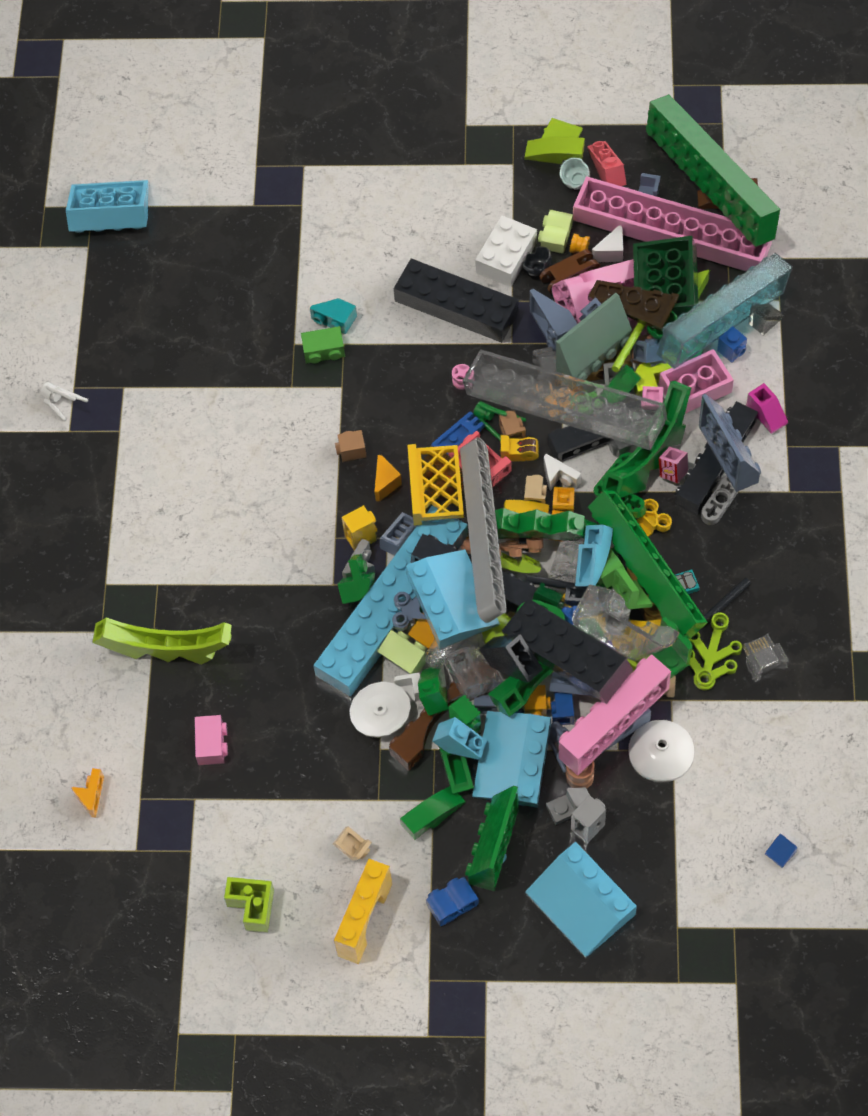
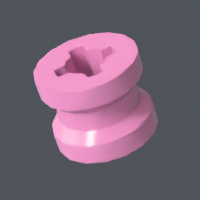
(459, 371)

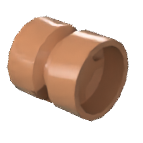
(584, 779)

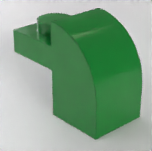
(357, 585)

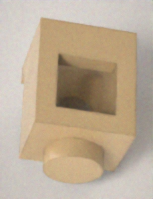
(534, 489)

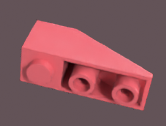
(607, 163)

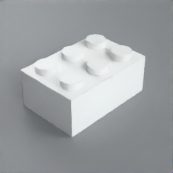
(505, 251)

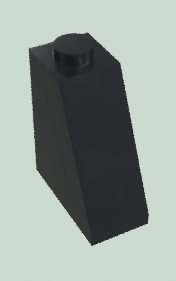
(512, 657)

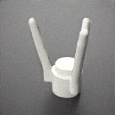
(54, 393)

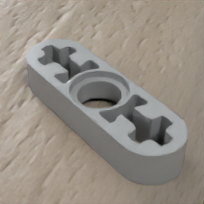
(720, 507)

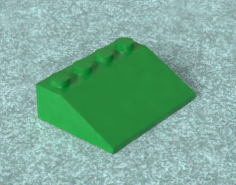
(493, 839)

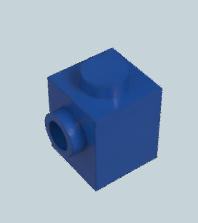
(732, 344)

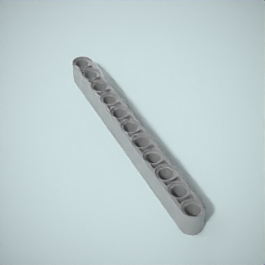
(482, 531)

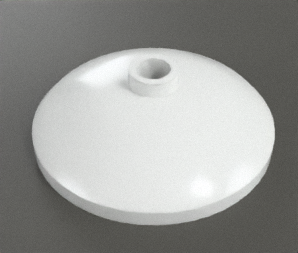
(661, 763)

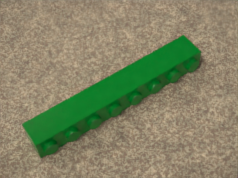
(647, 564)

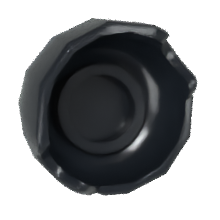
(537, 261)

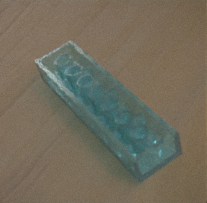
(723, 310)

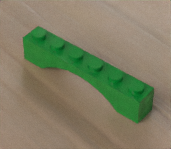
(514, 693)

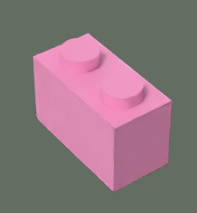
(210, 740)

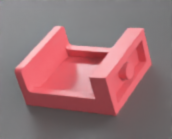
(498, 467)

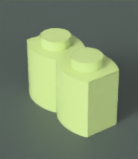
(556, 231)

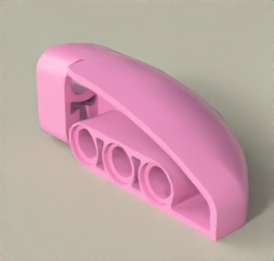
(574, 291)

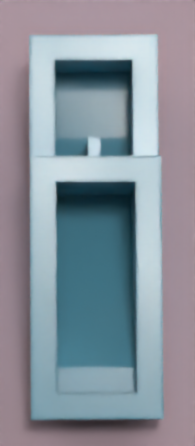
(593, 554)

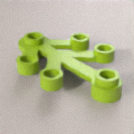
(712, 656)

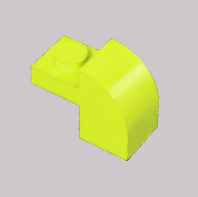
(649, 376)

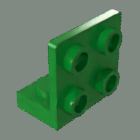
(678, 655)

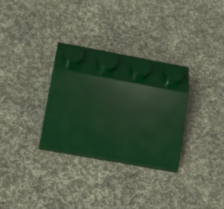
(669, 268)

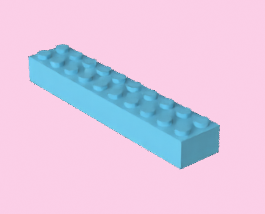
(356, 643)

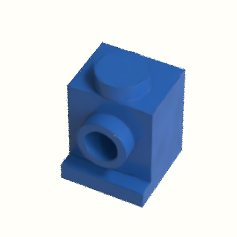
(562, 708)

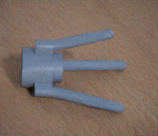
(555, 733)

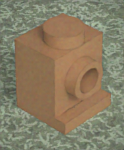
(512, 426)

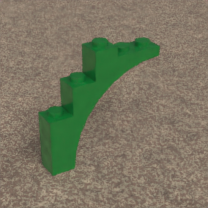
(633, 473)
(540, 524)

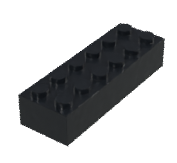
(456, 300)
(570, 651)

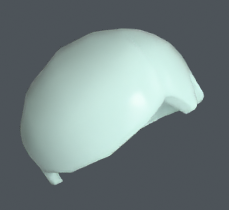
(574, 173)

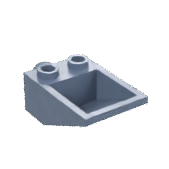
(550, 317)

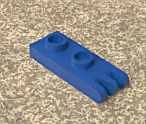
(459, 431)

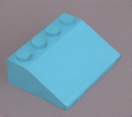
(107, 206)
(448, 596)
(513, 756)
(581, 899)

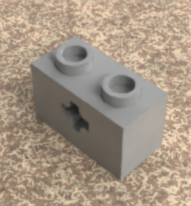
(588, 818)

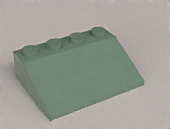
(593, 340)

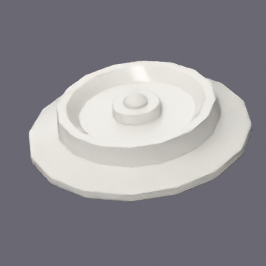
(380, 709)

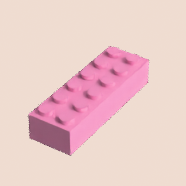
(610, 720)

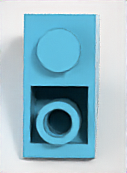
(459, 739)

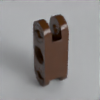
(569, 267)

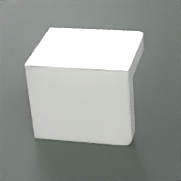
(410, 685)

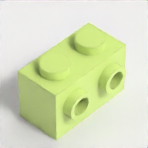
(403, 652)

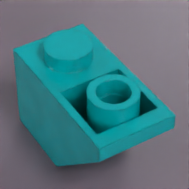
(334, 314)

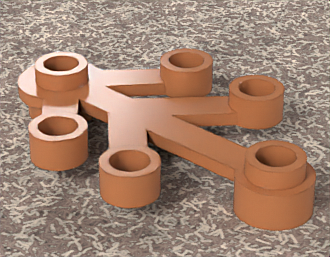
(512, 546)

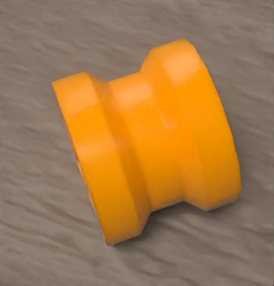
(579, 243)

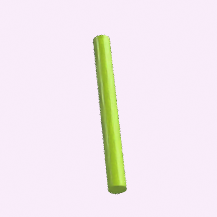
(628, 347)

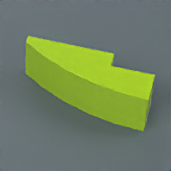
(555, 149)

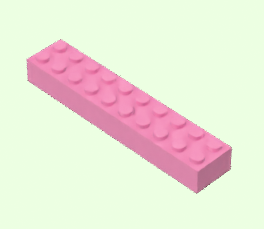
(656, 218)

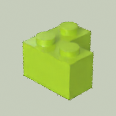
(254, 897)

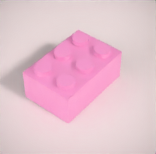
(703, 374)

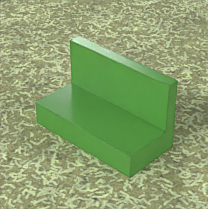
(630, 590)

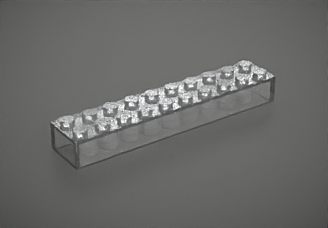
(565, 399)

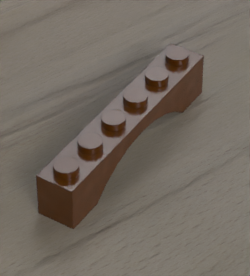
(410, 745)

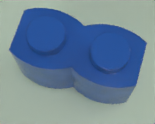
(451, 901)

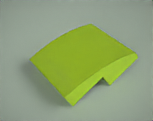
(523, 564)

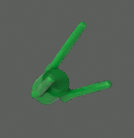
(486, 412)

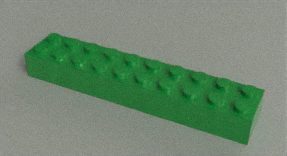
(713, 170)

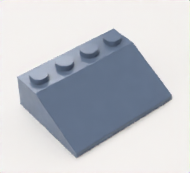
(727, 445)

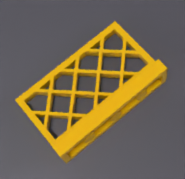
(418, 489)

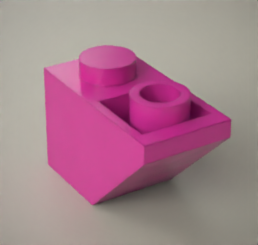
(768, 407)

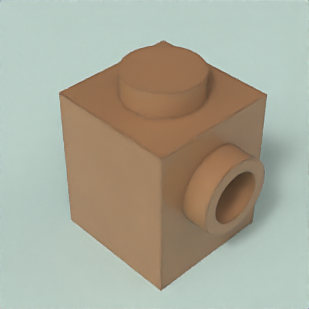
(350, 445)

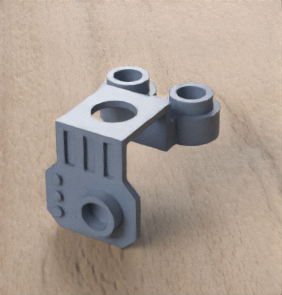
(409, 611)

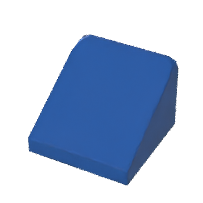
(781, 850)

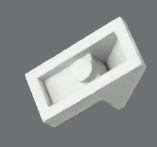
(557, 471)

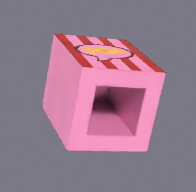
(673, 464)

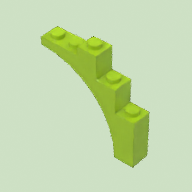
(164, 644)

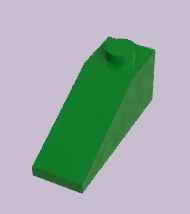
(433, 690)

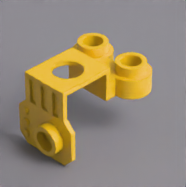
(652, 520)

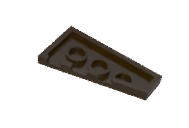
(640, 305)

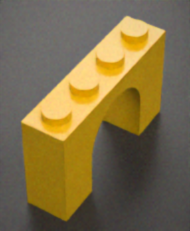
(372, 887)

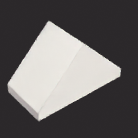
(610, 248)

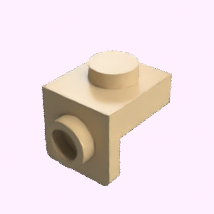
(352, 844)

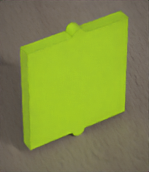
(559, 128)

